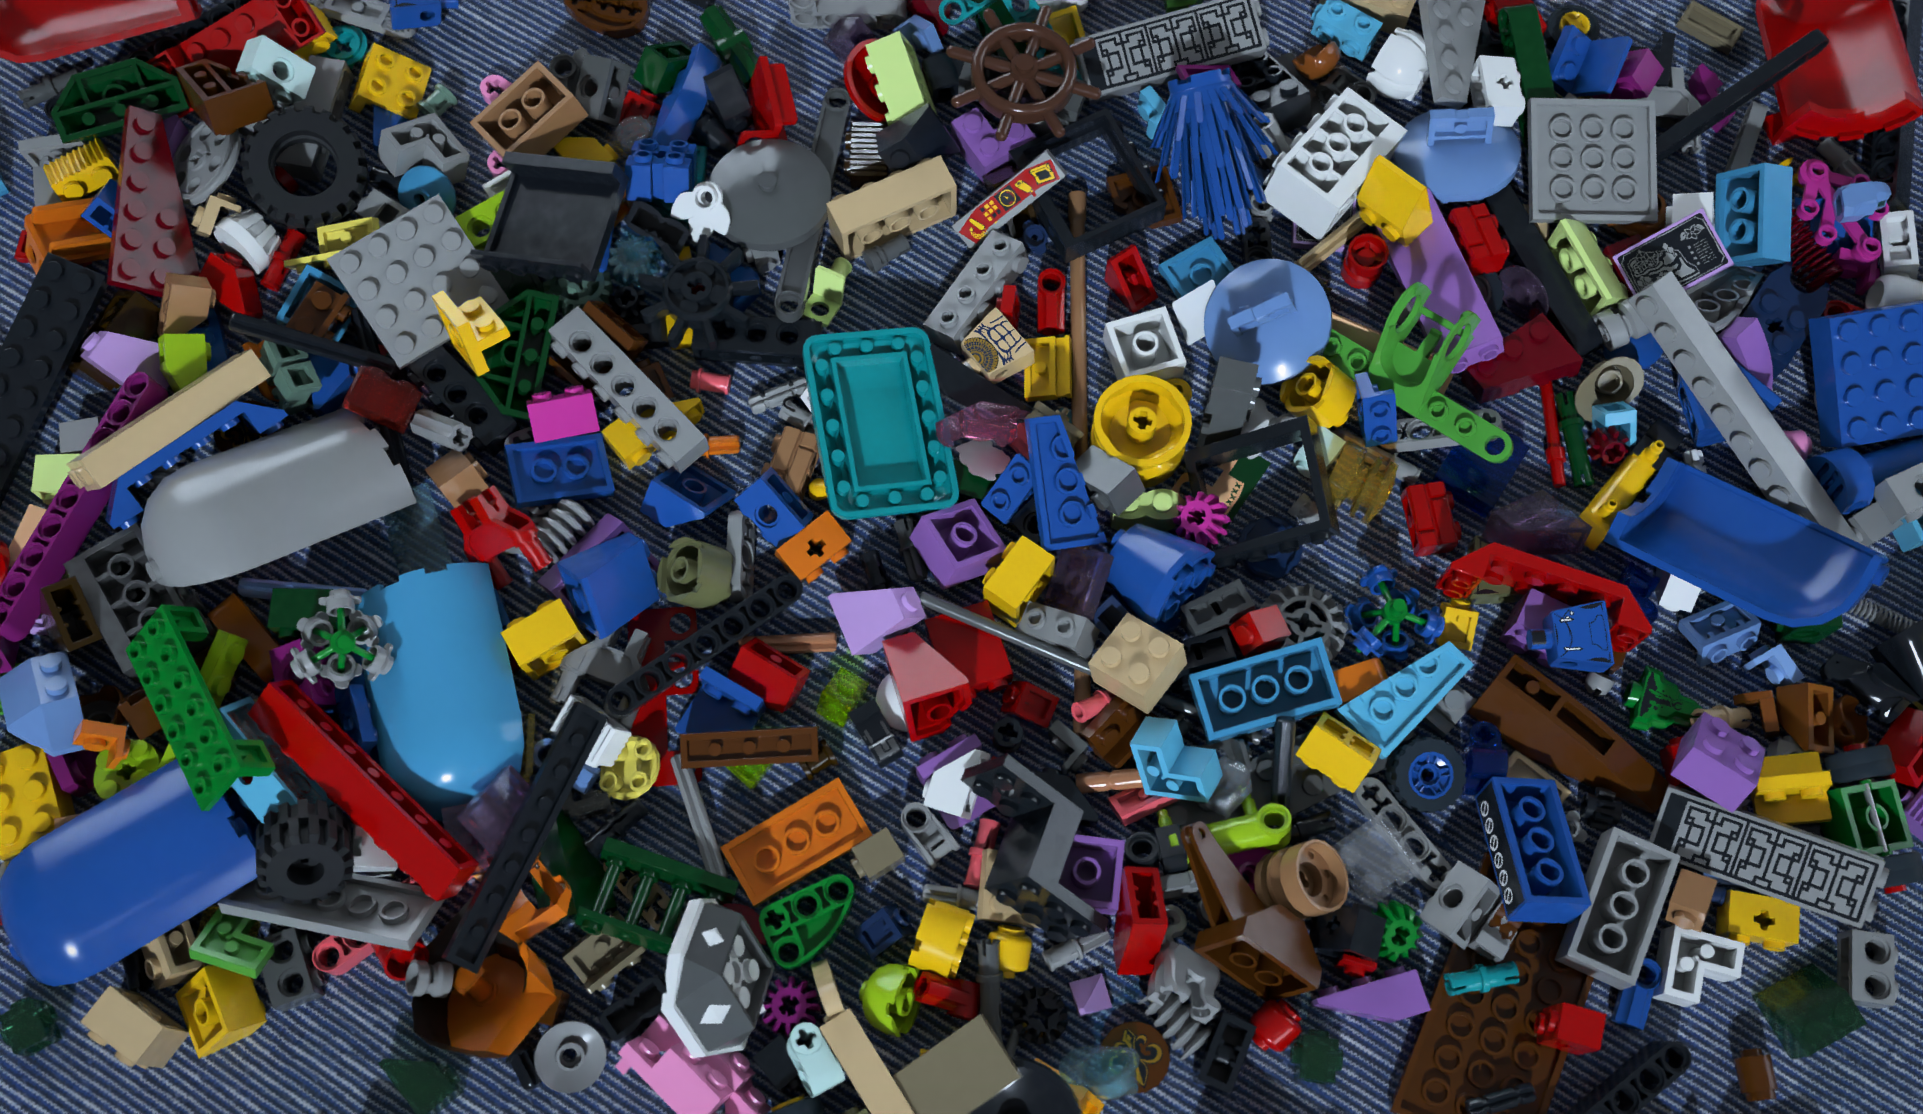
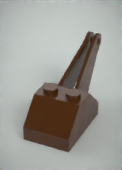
(1253, 944)

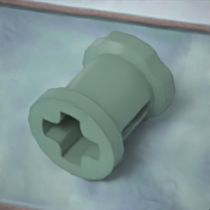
(437, 101)

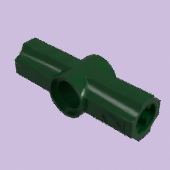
(730, 43)

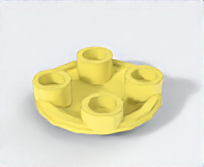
(633, 770)

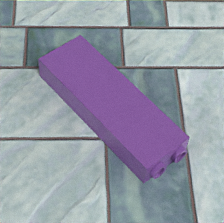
(1440, 266)

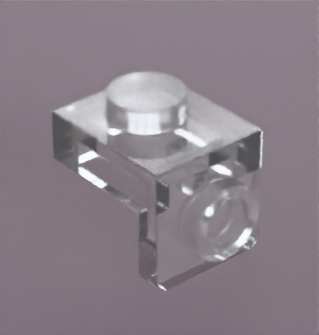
(1232, 787)

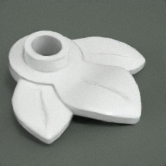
(702, 215)

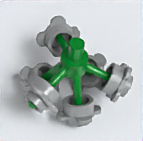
(360, 630)

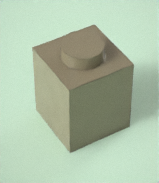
(876, 855)

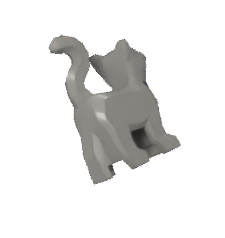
(1184, 972)

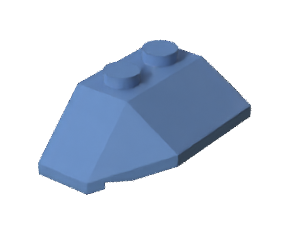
(42, 703)

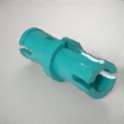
(1481, 978)

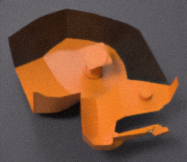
(513, 989)

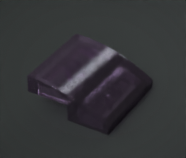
(494, 809)

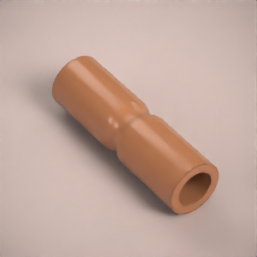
(1105, 781)

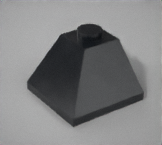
(914, 139)

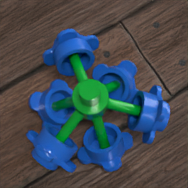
(1399, 606)

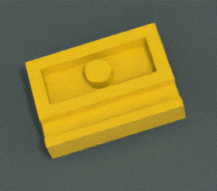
(1052, 370)

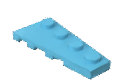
(1401, 701)

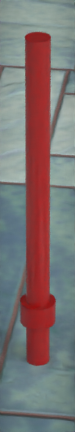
(1555, 452)

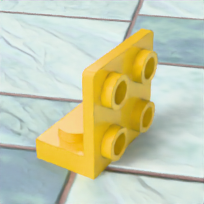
(390, 82)

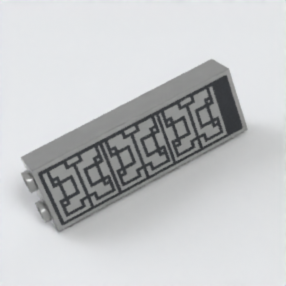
(1150, 49)
(1770, 857)

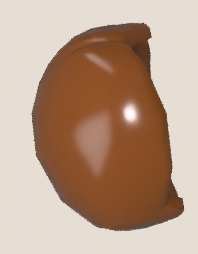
(1317, 61)
(1848, 725)

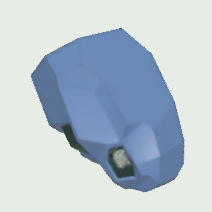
(1859, 200)

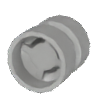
(1619, 325)

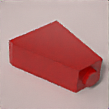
(1139, 921)

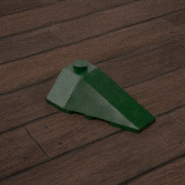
(567, 856)

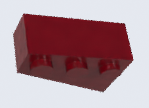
(1530, 358)

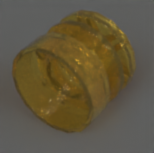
(1361, 482)

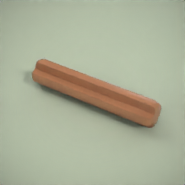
(799, 642)

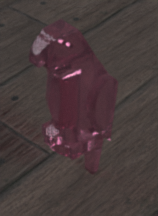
(981, 423)

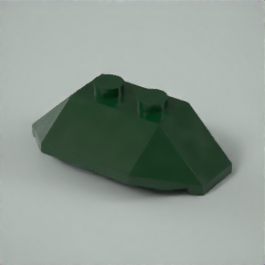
(97, 99)
(521, 359)

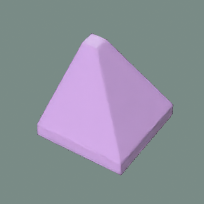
(1090, 995)

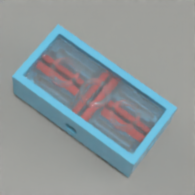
(284, 784)

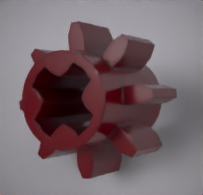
(1607, 445)

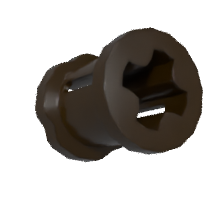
(826, 759)

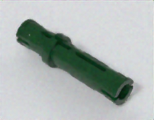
(1571, 426)

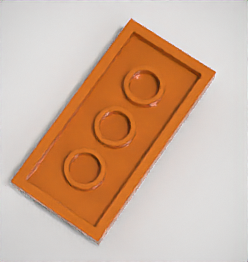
(796, 842)

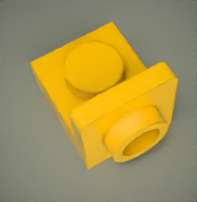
(1459, 623)

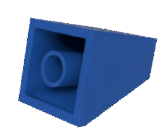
(609, 583)

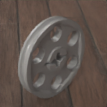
(204, 162)

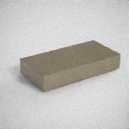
(1710, 27)

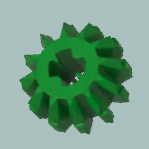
(1400, 929)

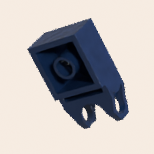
(1784, 314)

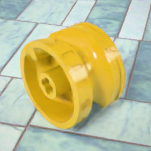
(1143, 425)

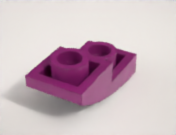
(1704, 87)

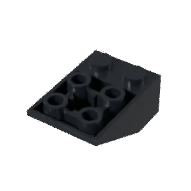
(1275, 91)

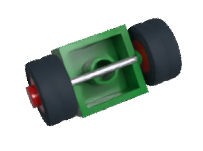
(1871, 812)

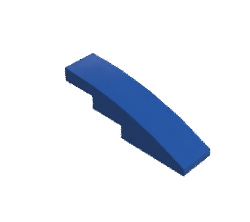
(685, 104)

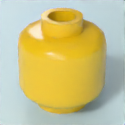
(1013, 949)

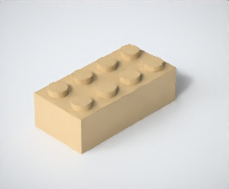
(893, 206)

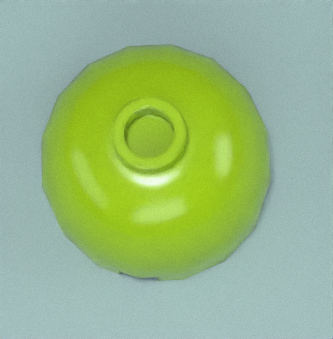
(890, 999)

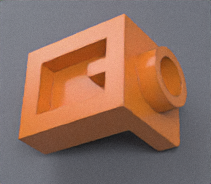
(101, 736)

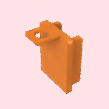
(64, 233)

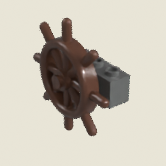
(1021, 86)

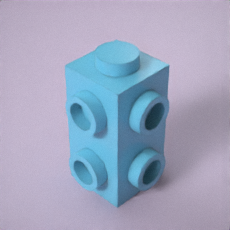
(1346, 26)

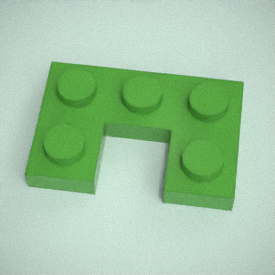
(228, 946)

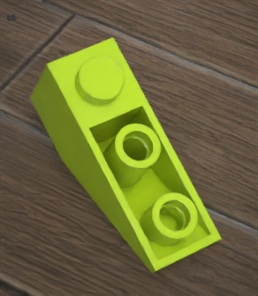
(183, 358)

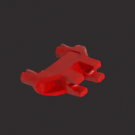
(495, 528)

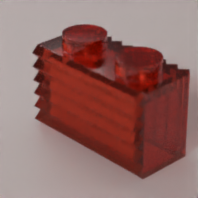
(382, 398)

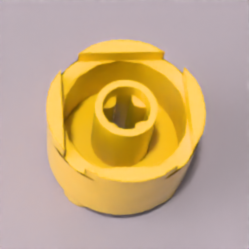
(1320, 393)
(941, 938)

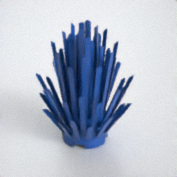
(1211, 140)

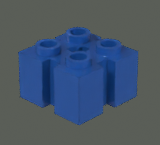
(660, 170)

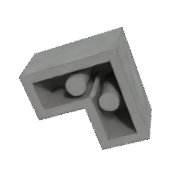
(423, 143)

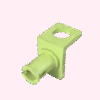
(828, 290)

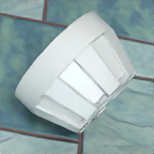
(249, 238)

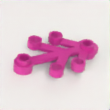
(1823, 184)

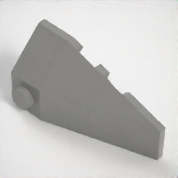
(1725, 295)

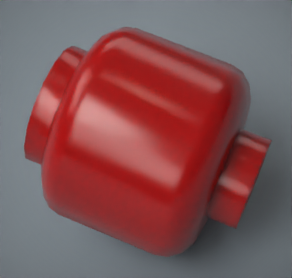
(1276, 1025)

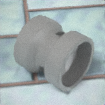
(429, 978)

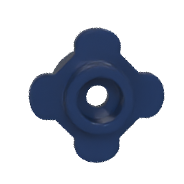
(1030, 229)

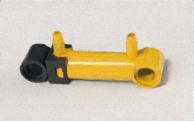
(1630, 479)

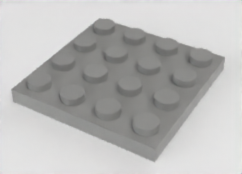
(1592, 160)
(401, 268)

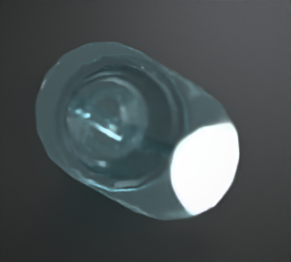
(1104, 1069)

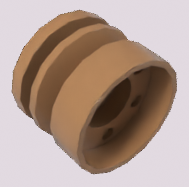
(1303, 878)

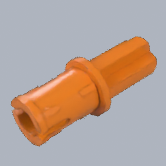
(722, 445)

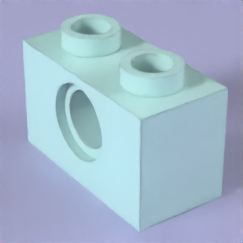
(293, 72)

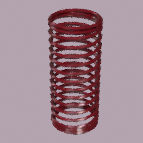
(1827, 276)

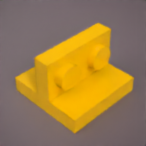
(471, 328)
(1793, 789)

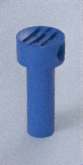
(1853, 477)

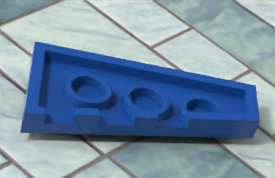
(1061, 500)

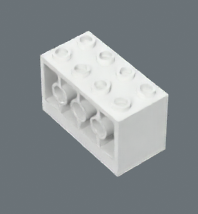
(1330, 162)

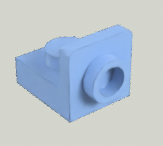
(1777, 663)

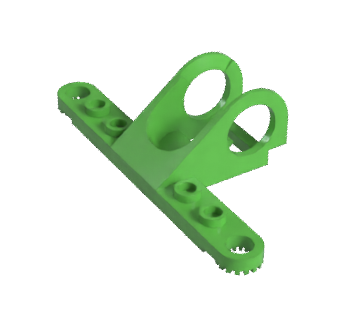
(1418, 378)

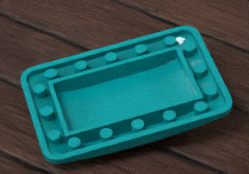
(876, 421)

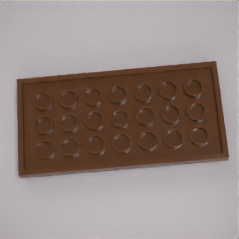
(1488, 1038)

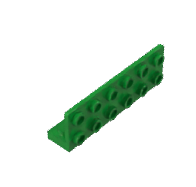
(186, 707)

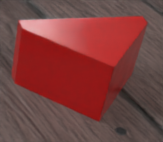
(1130, 279)

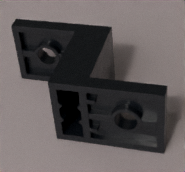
(1034, 849)

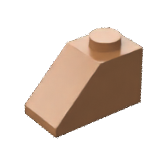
(184, 303)
(1691, 900)

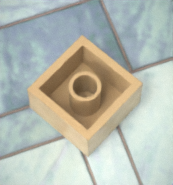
(1137, 663)
(134, 1028)

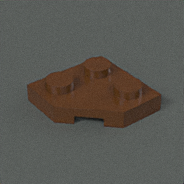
(1126, 199)

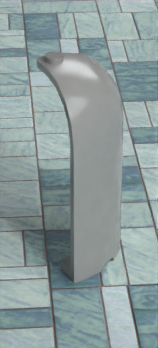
(269, 499)

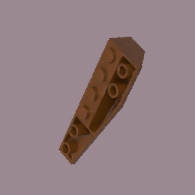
(1565, 735)

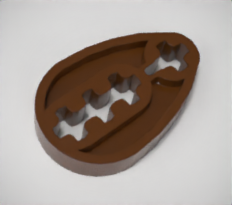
(607, 21)

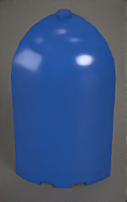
(1746, 549)
(121, 877)

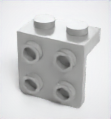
(40, 151)

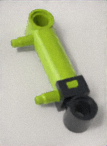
(1231, 834)

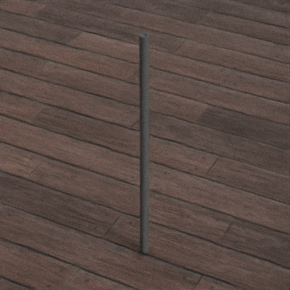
(1049, 651)

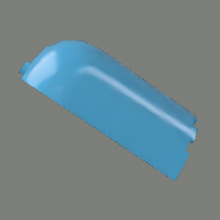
(450, 699)

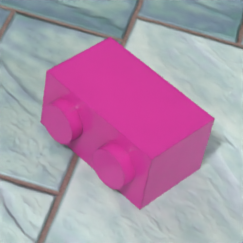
(562, 414)

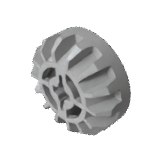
(1331, 631)

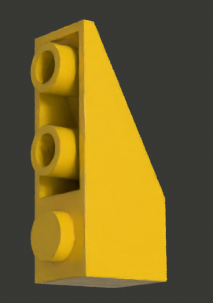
(629, 447)

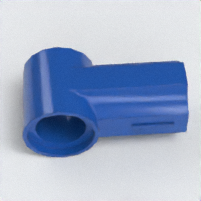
(1634, 1002)

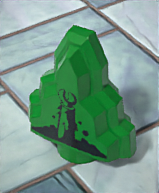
(1657, 702)

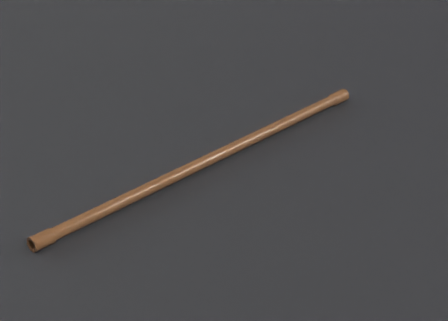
(1077, 220)

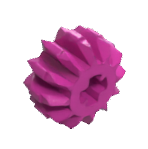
(1212, 523)

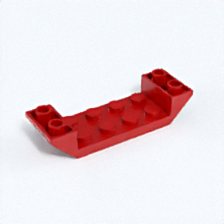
(283, 21)
(1523, 571)

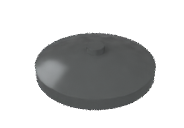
(772, 193)

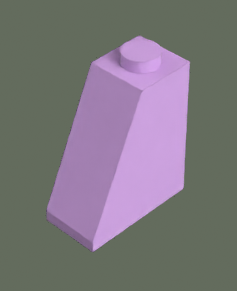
(123, 355)
(875, 616)

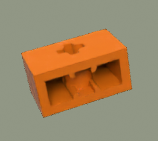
(821, 531)

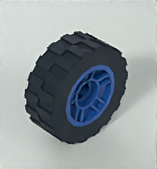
(1433, 792)

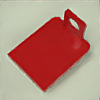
(770, 102)

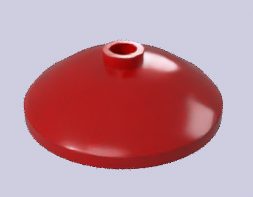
(862, 83)

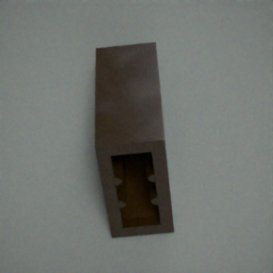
(67, 615)

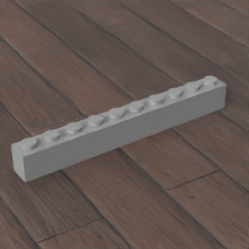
(1734, 404)

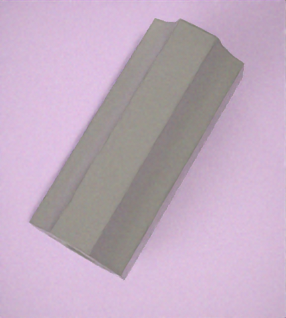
(441, 429)

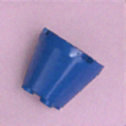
(1158, 573)

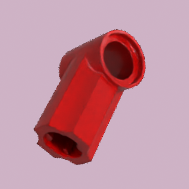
(1051, 303)
(955, 996)

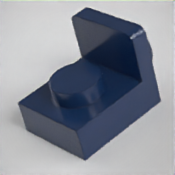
(884, 929)

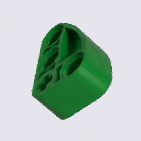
(807, 932)

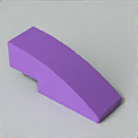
(1749, 347)

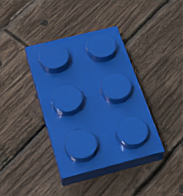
(559, 470)

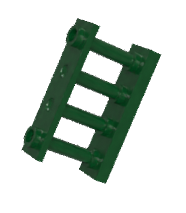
(651, 869)

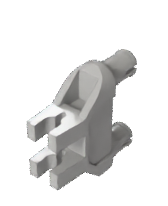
(1674, 105)
(604, 665)

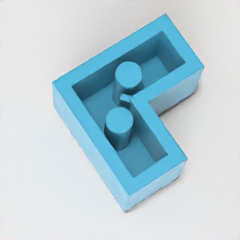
(1169, 766)

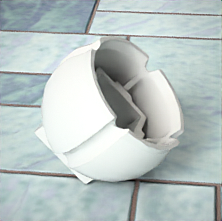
(1400, 66)

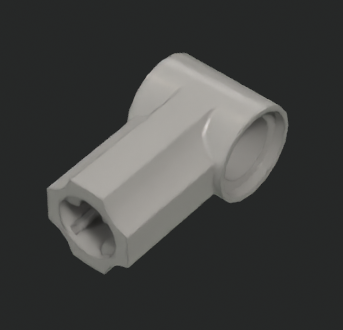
(1276, 137)

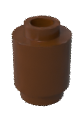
(1756, 1075)

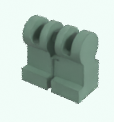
(291, 375)

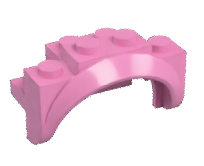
(688, 1082)

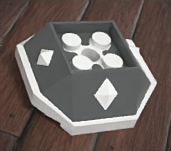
(715, 979)

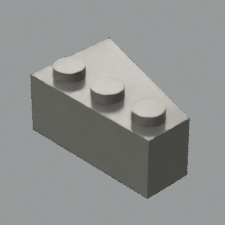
(1229, 400)

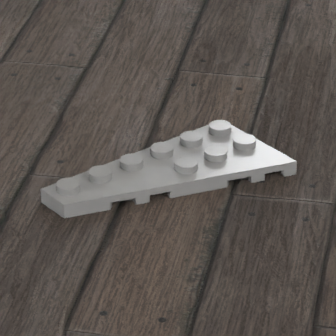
(1451, 43)

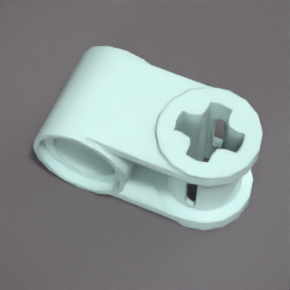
(817, 1064)

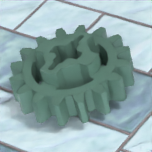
(578, 294)

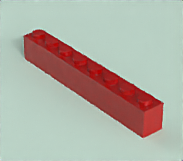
(363, 790)

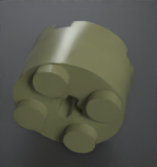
(695, 574)

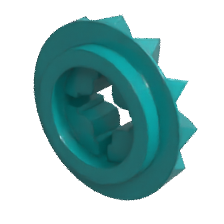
(347, 36)

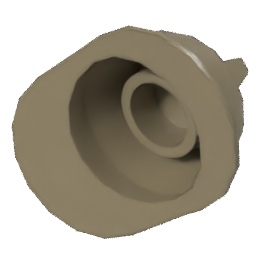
(1607, 383)

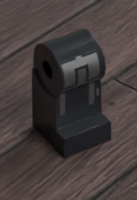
(875, 733)

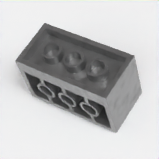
(125, 595)

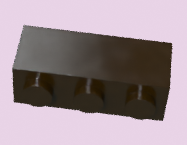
(124, 314)

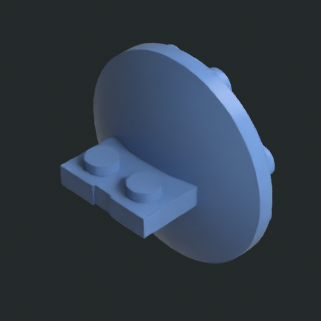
(1459, 153)
(1269, 317)

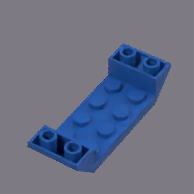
(122, 505)

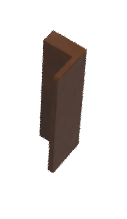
(749, 747)

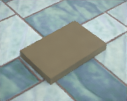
(958, 1072)

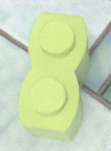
(1150, 509)

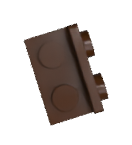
(321, 312)
(1113, 730)

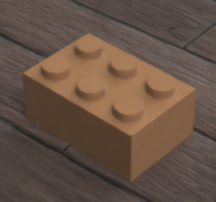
(530, 114)

